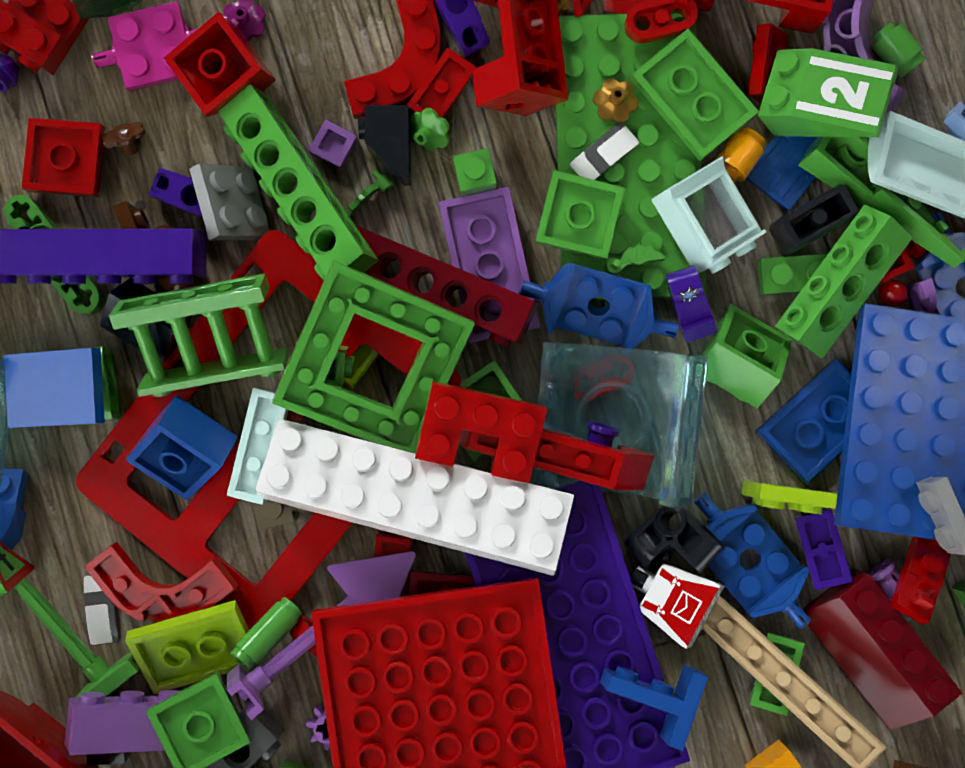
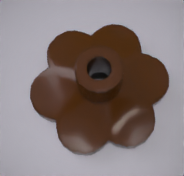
(124, 136)

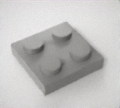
(229, 202)

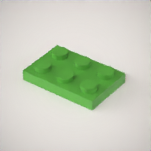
(694, 94)

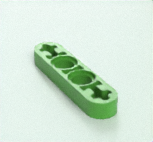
(38, 215)

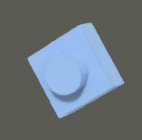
(956, 121)

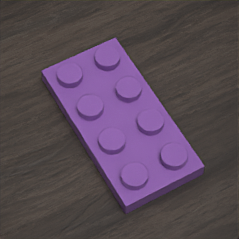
(486, 243)

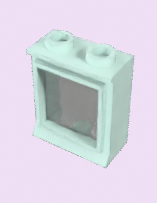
(708, 218)

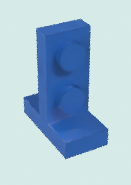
(679, 704)

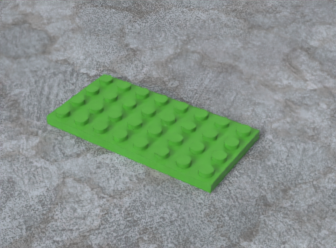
(598, 51)

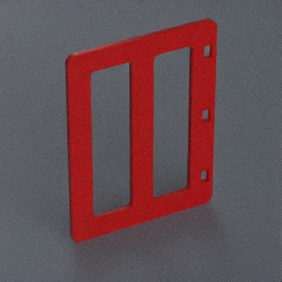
(185, 539)

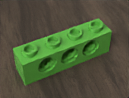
(844, 280)

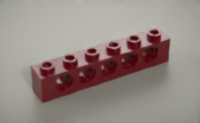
(515, 309)

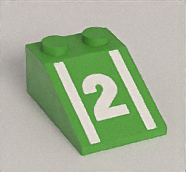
(826, 94)

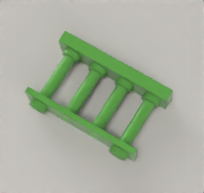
(210, 301)

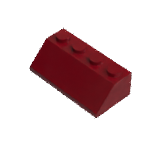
(880, 652)

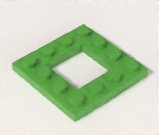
(351, 292)

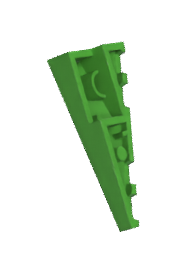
(846, 163)

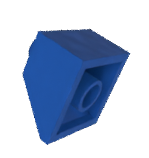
(182, 448)

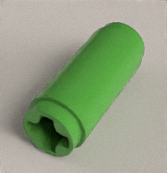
(266, 633)

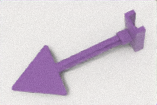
(363, 582)

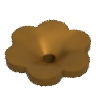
(615, 107)

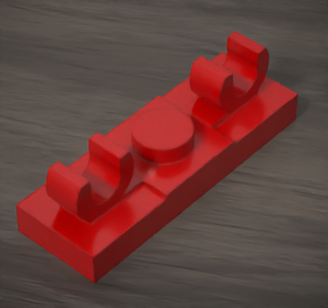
(921, 579)

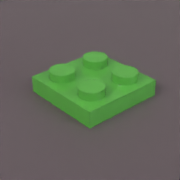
(579, 215)
(199, 724)

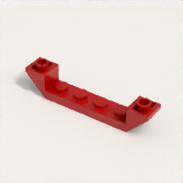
(578, 459)

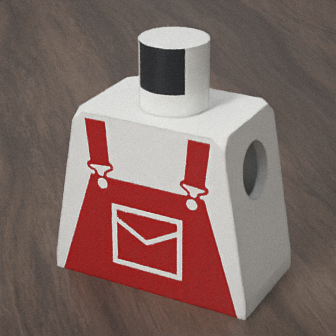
(676, 600)

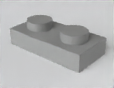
(941, 503)

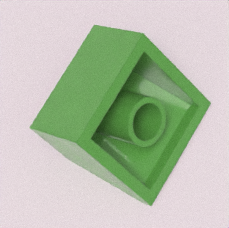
(746, 356)

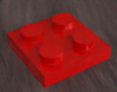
(63, 157)

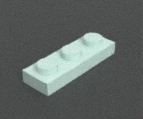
(254, 445)

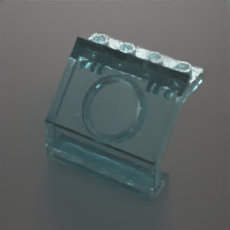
(652, 404)

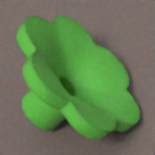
(429, 129)

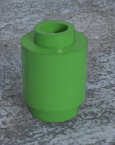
(898, 47)

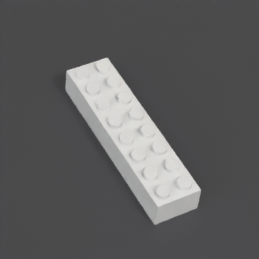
(415, 497)

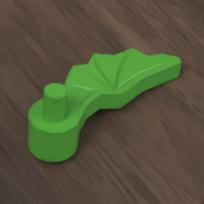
(383, 183)
(633, 256)

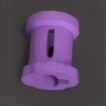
(885, 576)

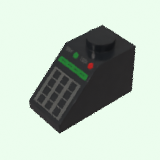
(389, 138)

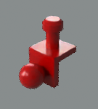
(894, 292)

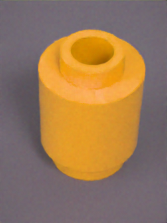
(742, 153)

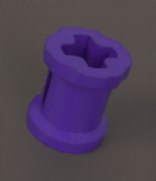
(602, 433)

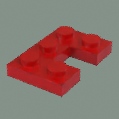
(512, 421)

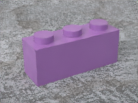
(112, 723)

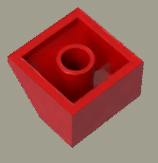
(217, 64)

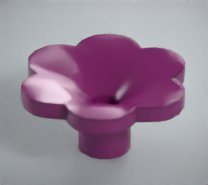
(252, 19)

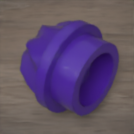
(8, 73)

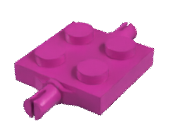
(142, 42)

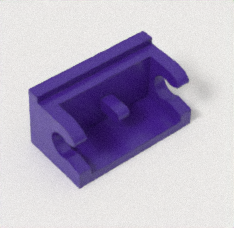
(823, 549)

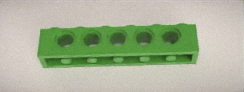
(254, 111)

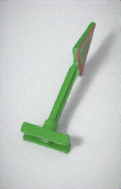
(101, 676)

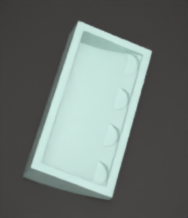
(919, 163)

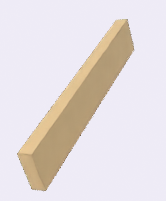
(792, 686)

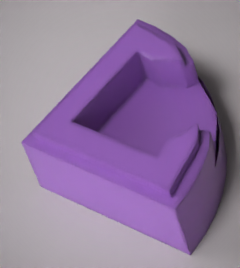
(923, 296)

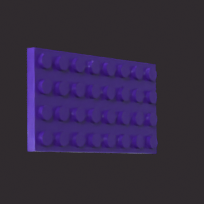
(591, 627)

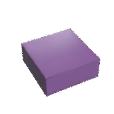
(333, 144)

